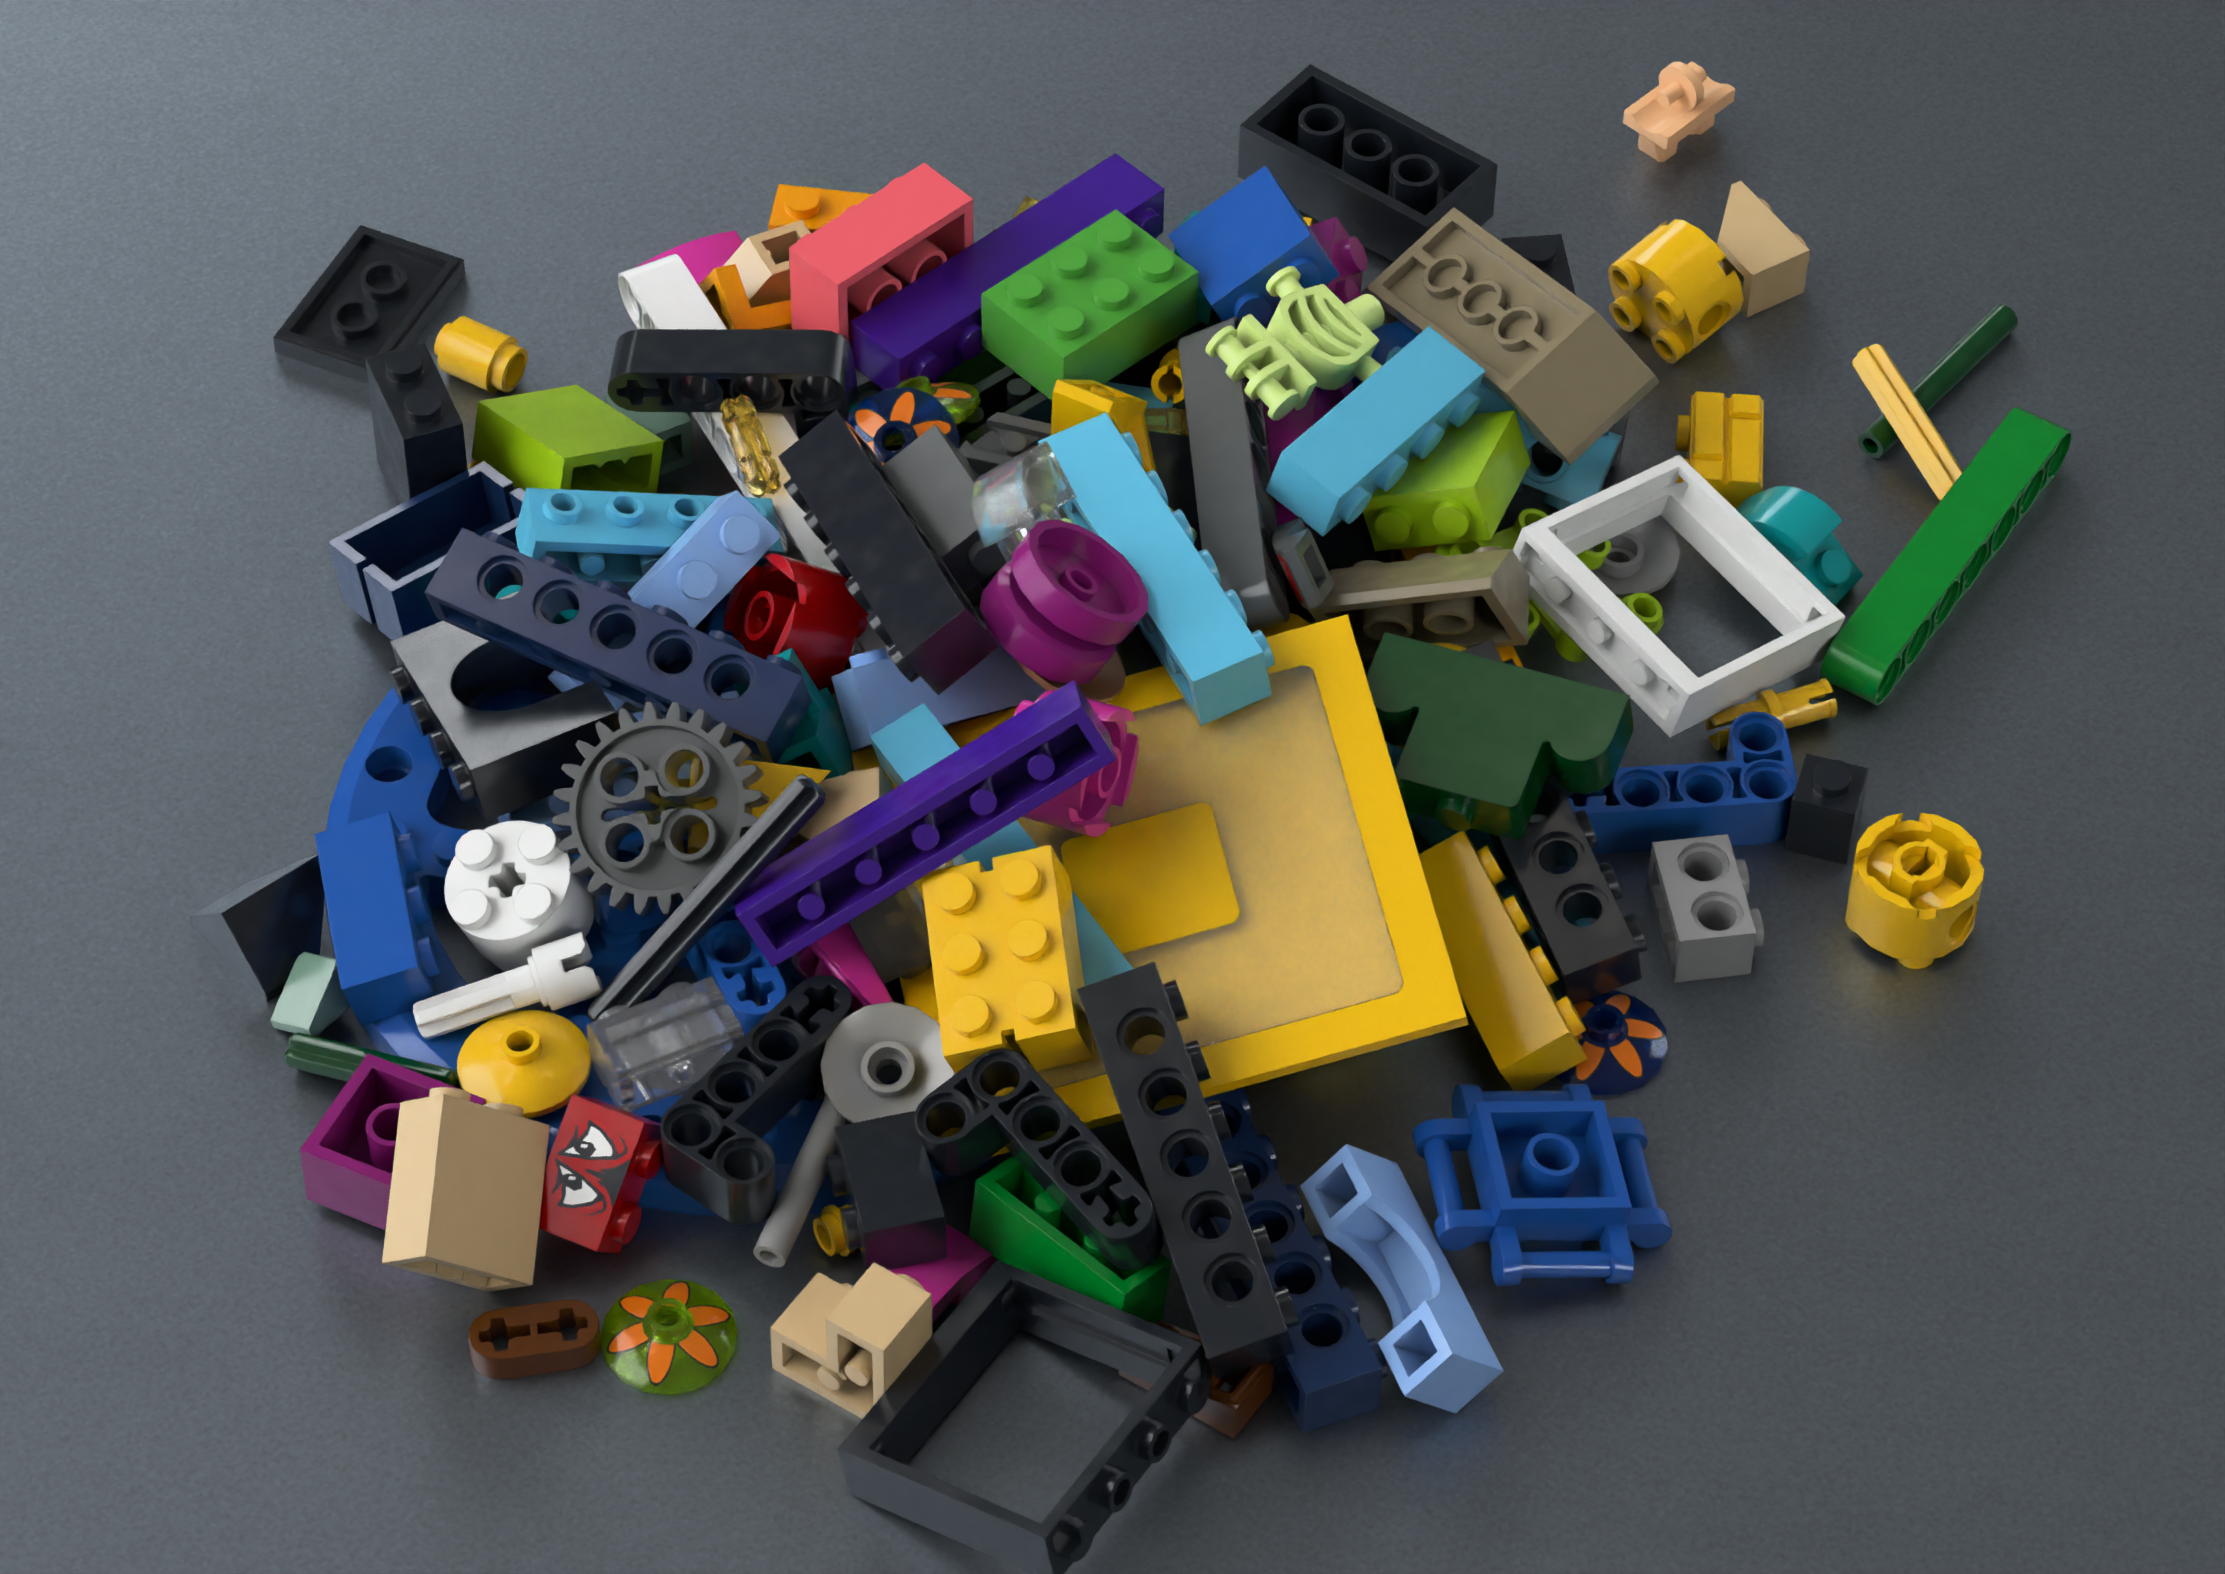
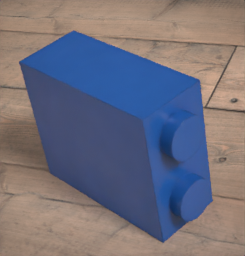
(1245, 242)

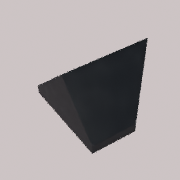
(267, 924)

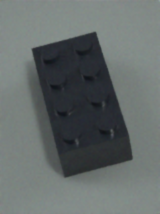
(1363, 163)

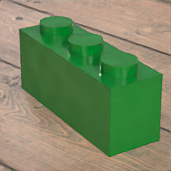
(1031, 1232)

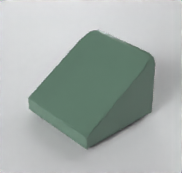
(310, 996)

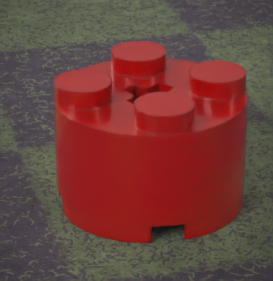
(800, 609)

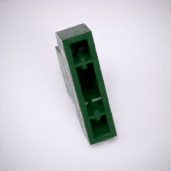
(1490, 734)

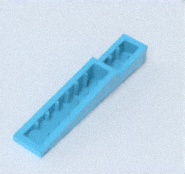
(921, 741)

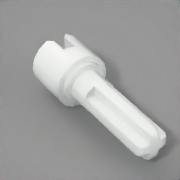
(550, 977)

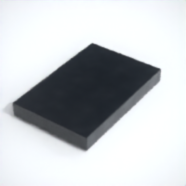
(368, 302)

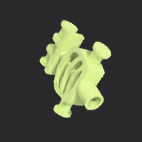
(1306, 344)

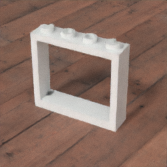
(1625, 644)

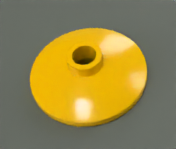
(525, 1061)

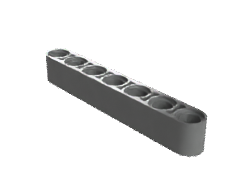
(1231, 481)

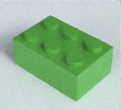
(1090, 306)

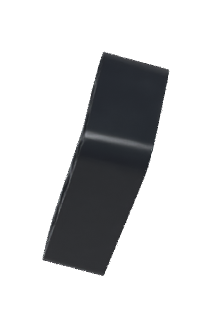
(700, 368)
(717, 1126)
(1055, 1163)

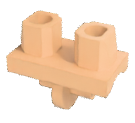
(1677, 107)

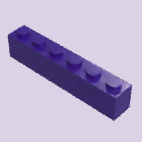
(939, 316)
(924, 823)

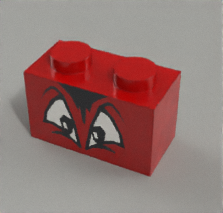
(598, 1174)

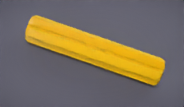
(1907, 418)

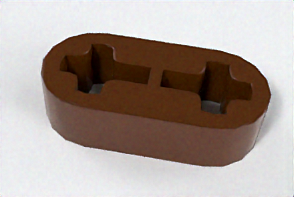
(534, 1339)

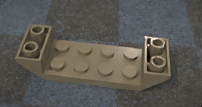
(1527, 331)

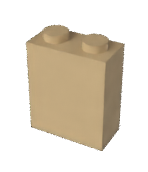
(466, 1191)

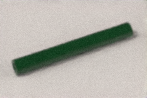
(1945, 374)

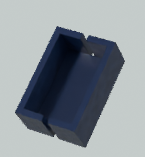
(396, 554)

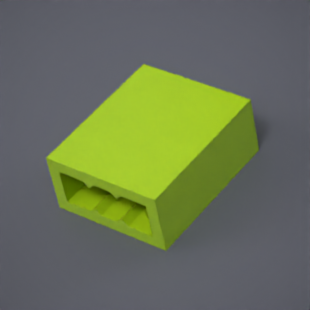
(566, 442)
(1455, 490)

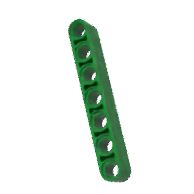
(1945, 556)

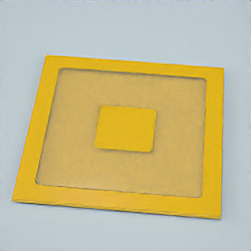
(1257, 874)

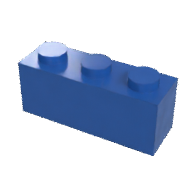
(377, 917)

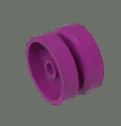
(1064, 602)

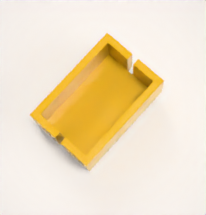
(1007, 960)

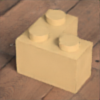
(852, 1338)

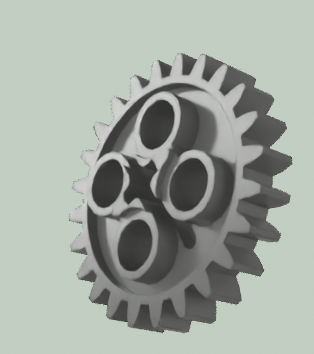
(658, 751)

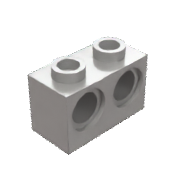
(1703, 908)

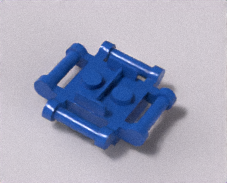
(1545, 1182)

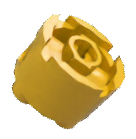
(1674, 289)
(1915, 888)

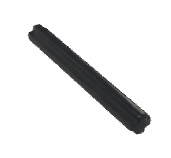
(712, 896)

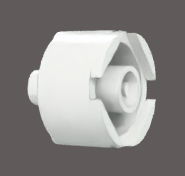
(515, 891)

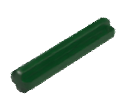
(342, 1059)

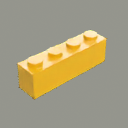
(1496, 970)

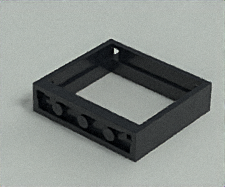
(956, 1357)

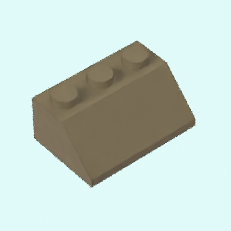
(1433, 599)

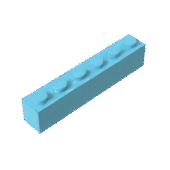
(1189, 617)

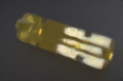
(750, 446)

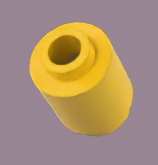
(480, 355)

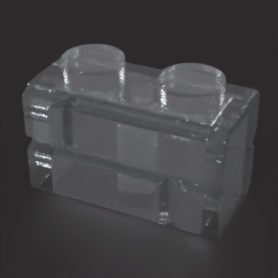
(662, 1043)

